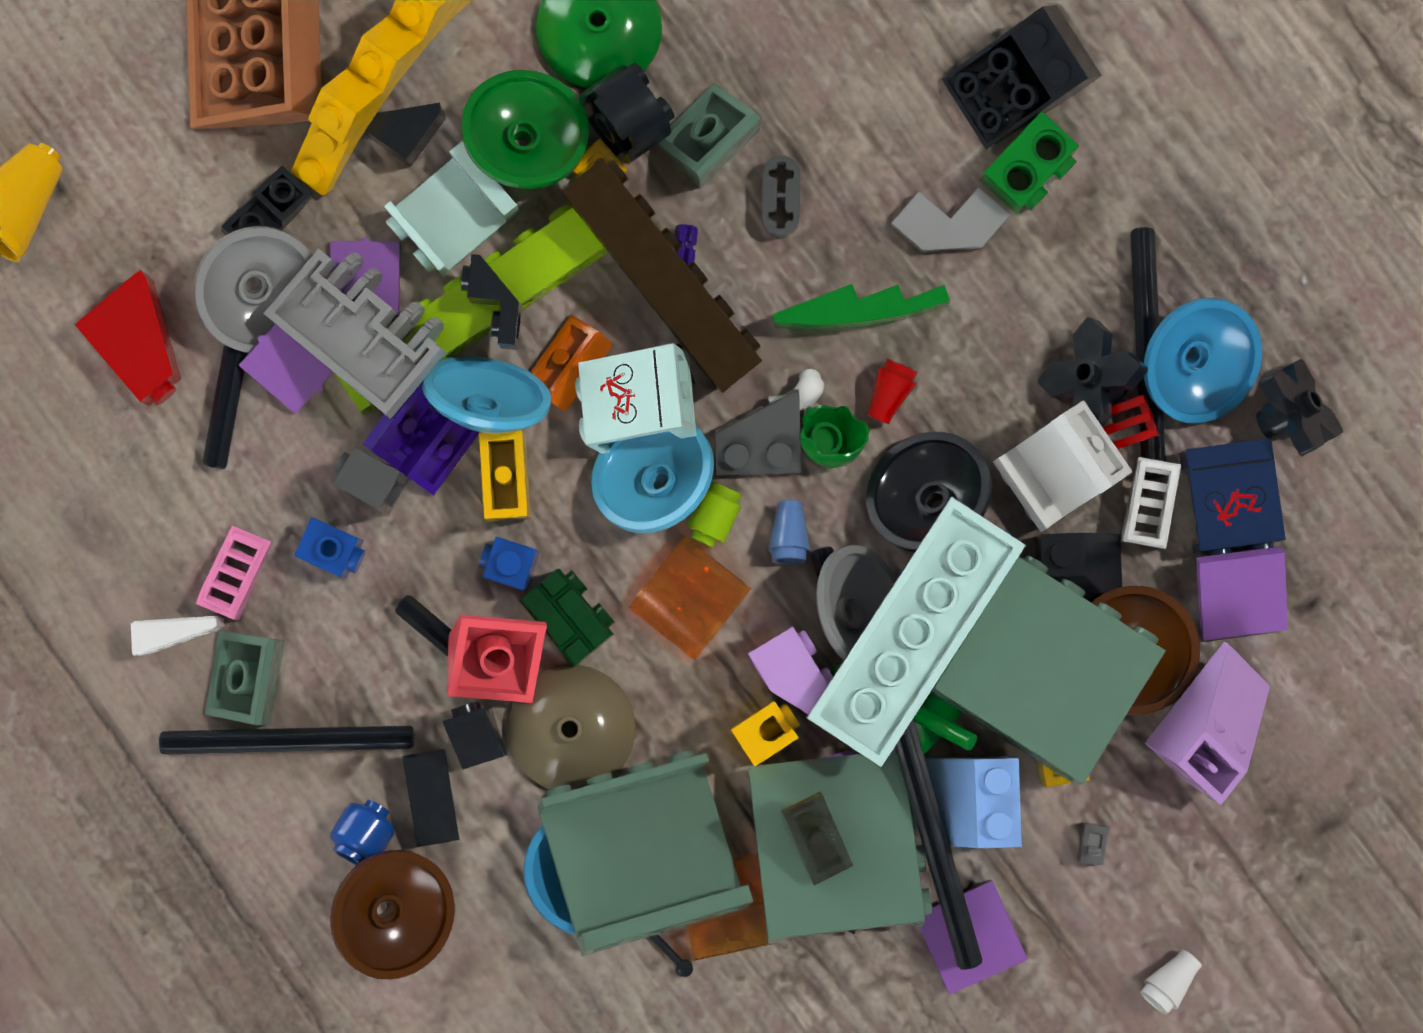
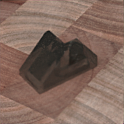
(816, 838)

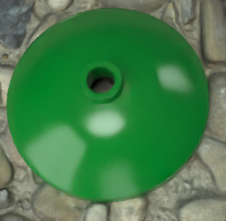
(589, 53)
(529, 108)

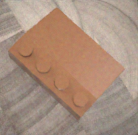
(252, 62)

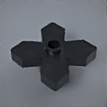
(1095, 373)
(1296, 410)

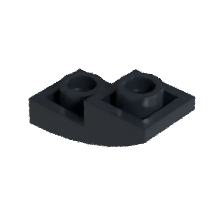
(272, 203)
(430, 797)

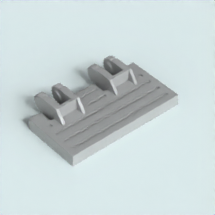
(351, 330)

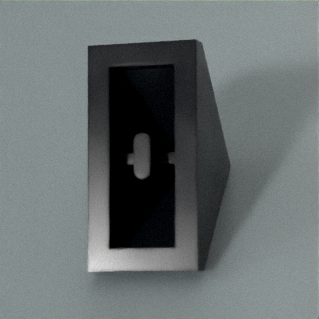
(406, 130)

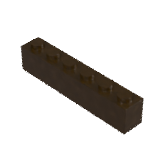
(660, 274)

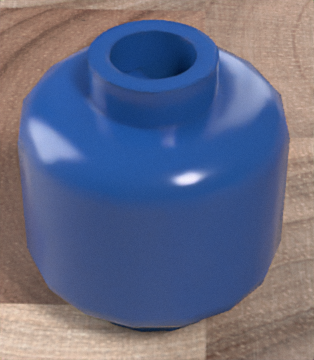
(361, 831)

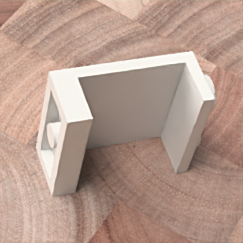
(1062, 466)

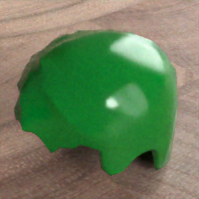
(832, 436)

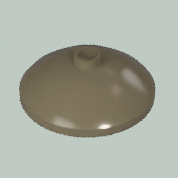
(602, 719)

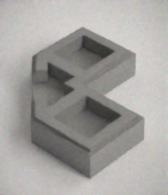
(934, 231)

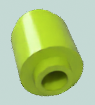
(715, 515)

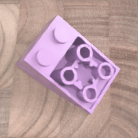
(789, 669)
(1214, 725)

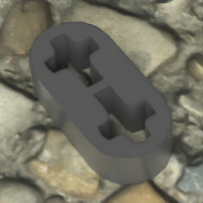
(770, 196)

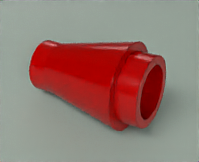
(891, 389)

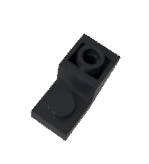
(487, 288)

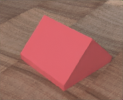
(494, 658)

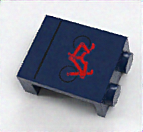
(1234, 496)

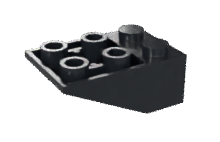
(1021, 75)

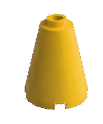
(25, 191)

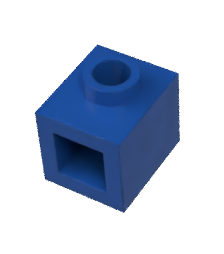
(330, 548)
(509, 563)

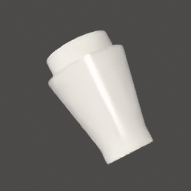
(1170, 983)

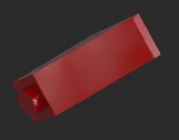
(134, 339)

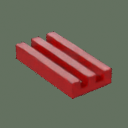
(1146, 417)

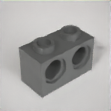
(369, 480)

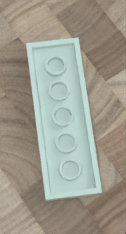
(916, 631)

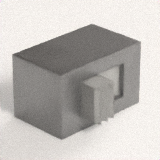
(1092, 843)

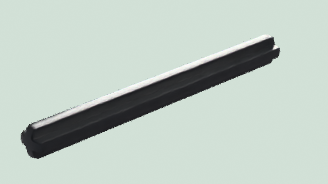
(1146, 322)
(286, 739)
(937, 850)

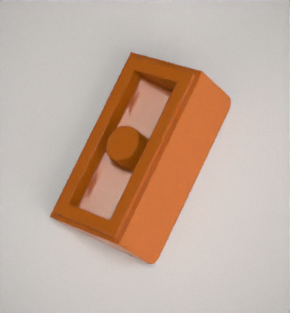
(559, 362)

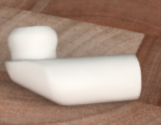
(810, 389)

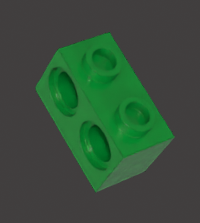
(1023, 158)

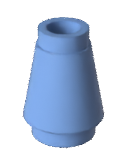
(789, 534)

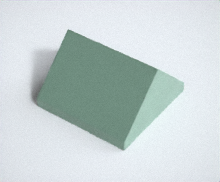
(710, 134)
(244, 678)

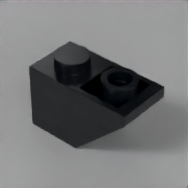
(474, 735)

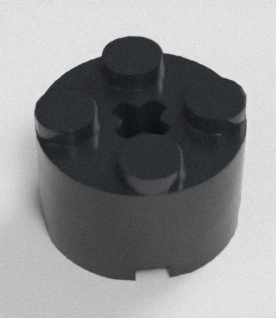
(627, 112)

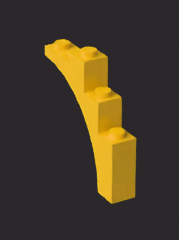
(357, 93)

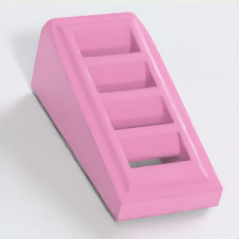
(206, 596)

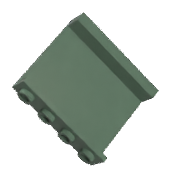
(1049, 670)
(878, 833)
(641, 853)

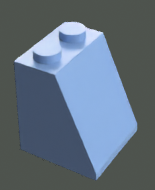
(978, 799)

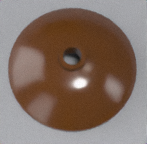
(1176, 634)
(410, 928)

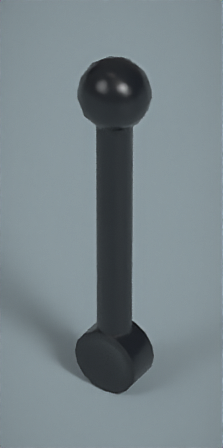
(683, 966)

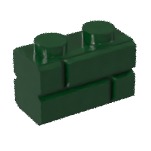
(569, 617)

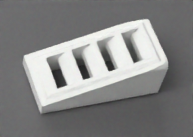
(1166, 505)
(159, 634)

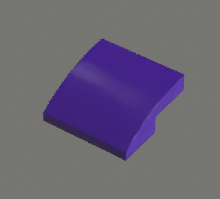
(420, 442)

